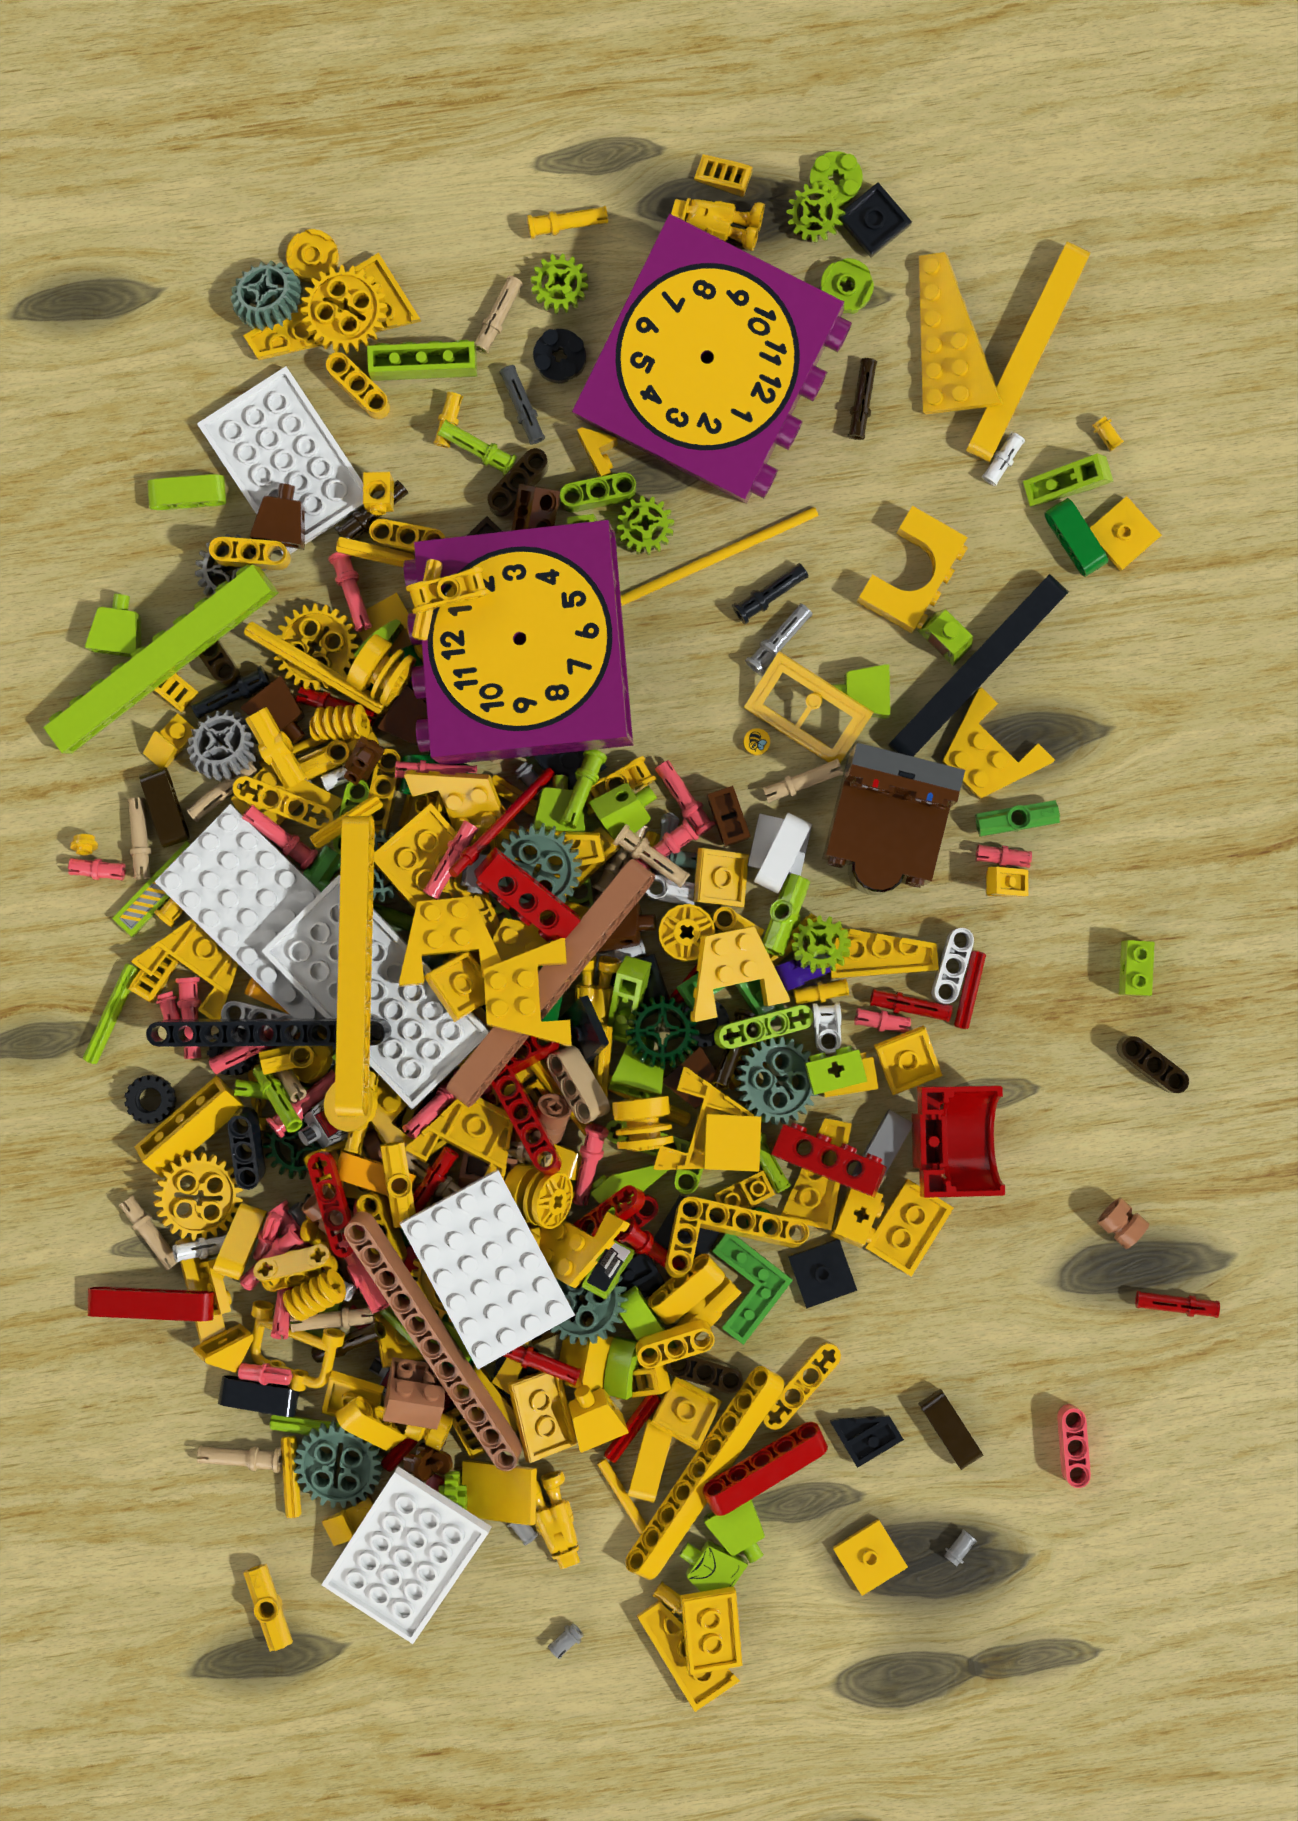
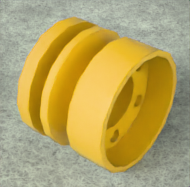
(376, 667)
(669, 931)
(643, 1123)
(540, 1197)

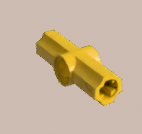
(275, 748)
(322, 759)
(396, 1167)
(711, 1306)
(263, 1590)

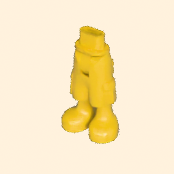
(717, 219)
(601, 994)
(556, 1521)

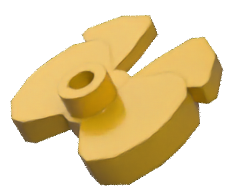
(311, 1233)

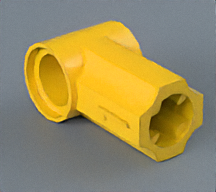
(737, 921)
(283, 1058)

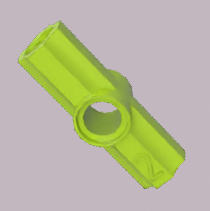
(789, 900)

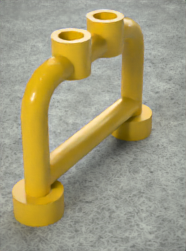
(329, 1342)

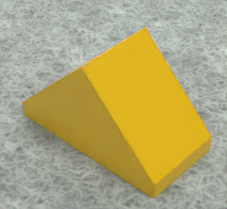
(226, 1348)

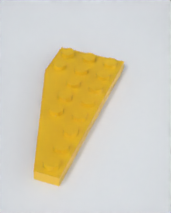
(413, 856)

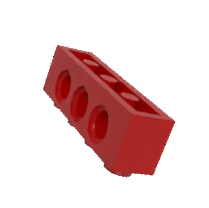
(497, 866)
(787, 1150)

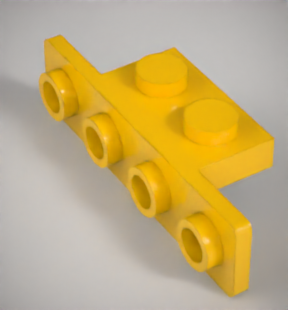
(200, 1276)

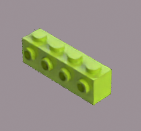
(422, 360)

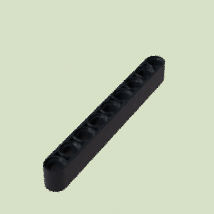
(979, 667)
(255, 1032)

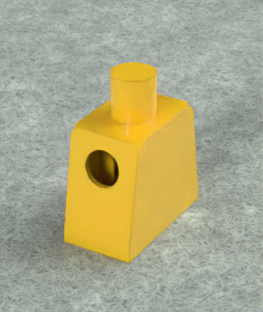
(595, 1418)

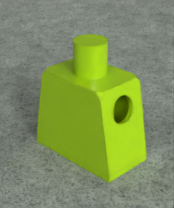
(115, 629)
(870, 688)
(552, 806)
(623, 807)
(637, 1078)
(738, 1531)

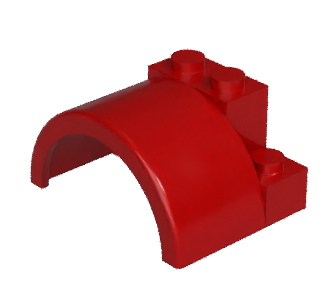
(956, 1141)

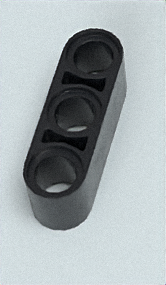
(242, 1159)
(253, 1396)

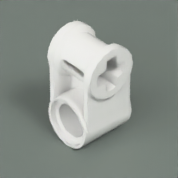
(827, 1025)

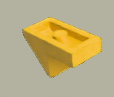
(594, 445)
(169, 743)
(1006, 882)
(344, 1524)

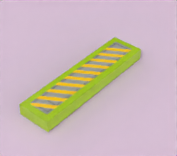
(145, 901)

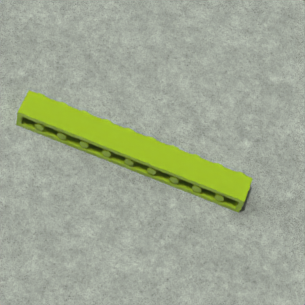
(160, 659)

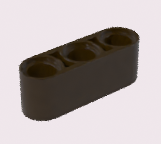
(520, 469)
(218, 661)
(164, 807)
(1165, 1066)
(715, 1380)
(950, 1429)

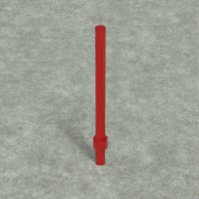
(471, 853)

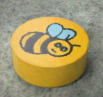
(756, 742)

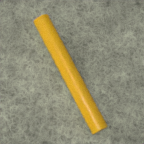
(622, 1495)

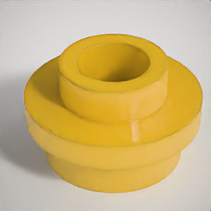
(84, 844)

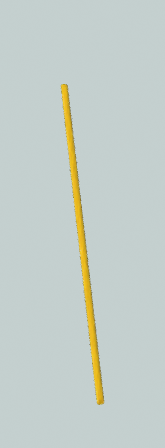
(656, 584)

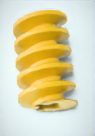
(339, 723)
(315, 1295)

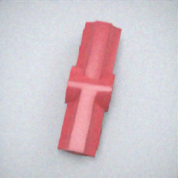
(363, 1281)

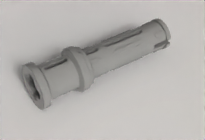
(770, 648)

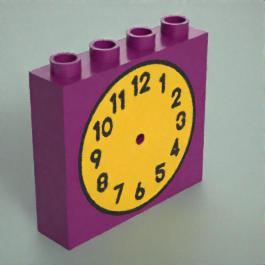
(712, 360)
(535, 658)

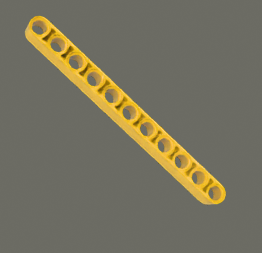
(354, 966)

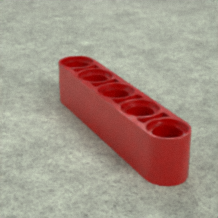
(151, 1304)
(765, 1468)

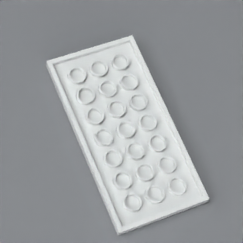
(242, 898)
(423, 1037)

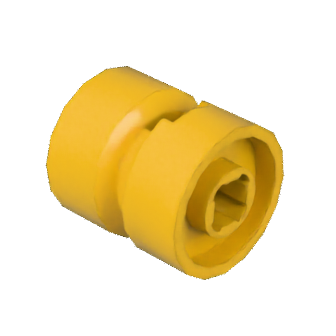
(432, 1437)

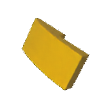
(746, 1192)

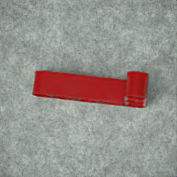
(520, 1099)

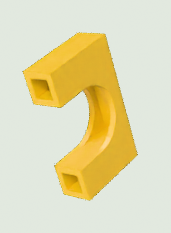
(908, 607)

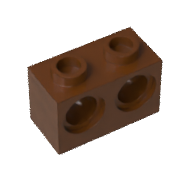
(535, 507)
(728, 816)

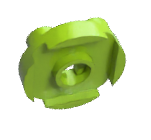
(843, 164)
(861, 281)

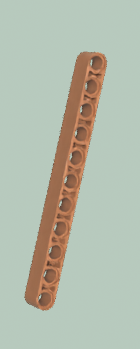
(554, 980)
(433, 1328)

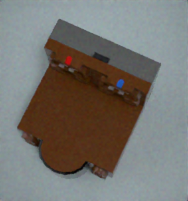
(890, 818)

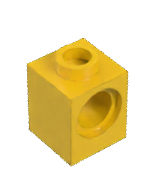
(378, 482)

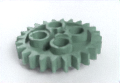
(547, 845)
(761, 1096)
(604, 1314)
(314, 1460)

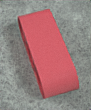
(1075, 1459)

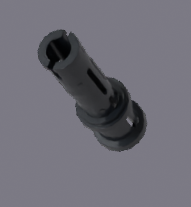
(759, 600)
(202, 708)

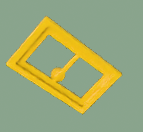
(820, 689)

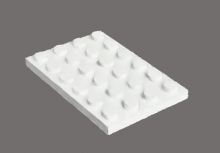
(279, 438)
(487, 1269)
(406, 1555)

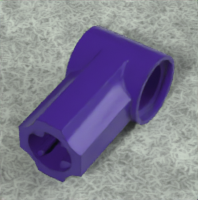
(794, 975)

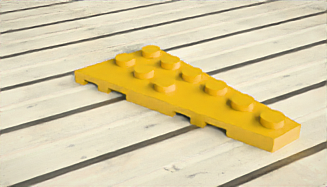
(294, 333)
(951, 353)

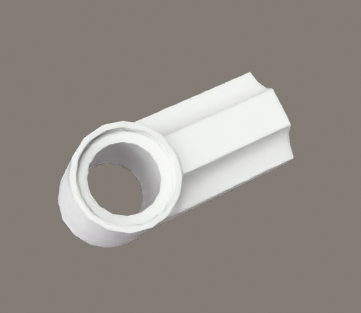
(672, 893)

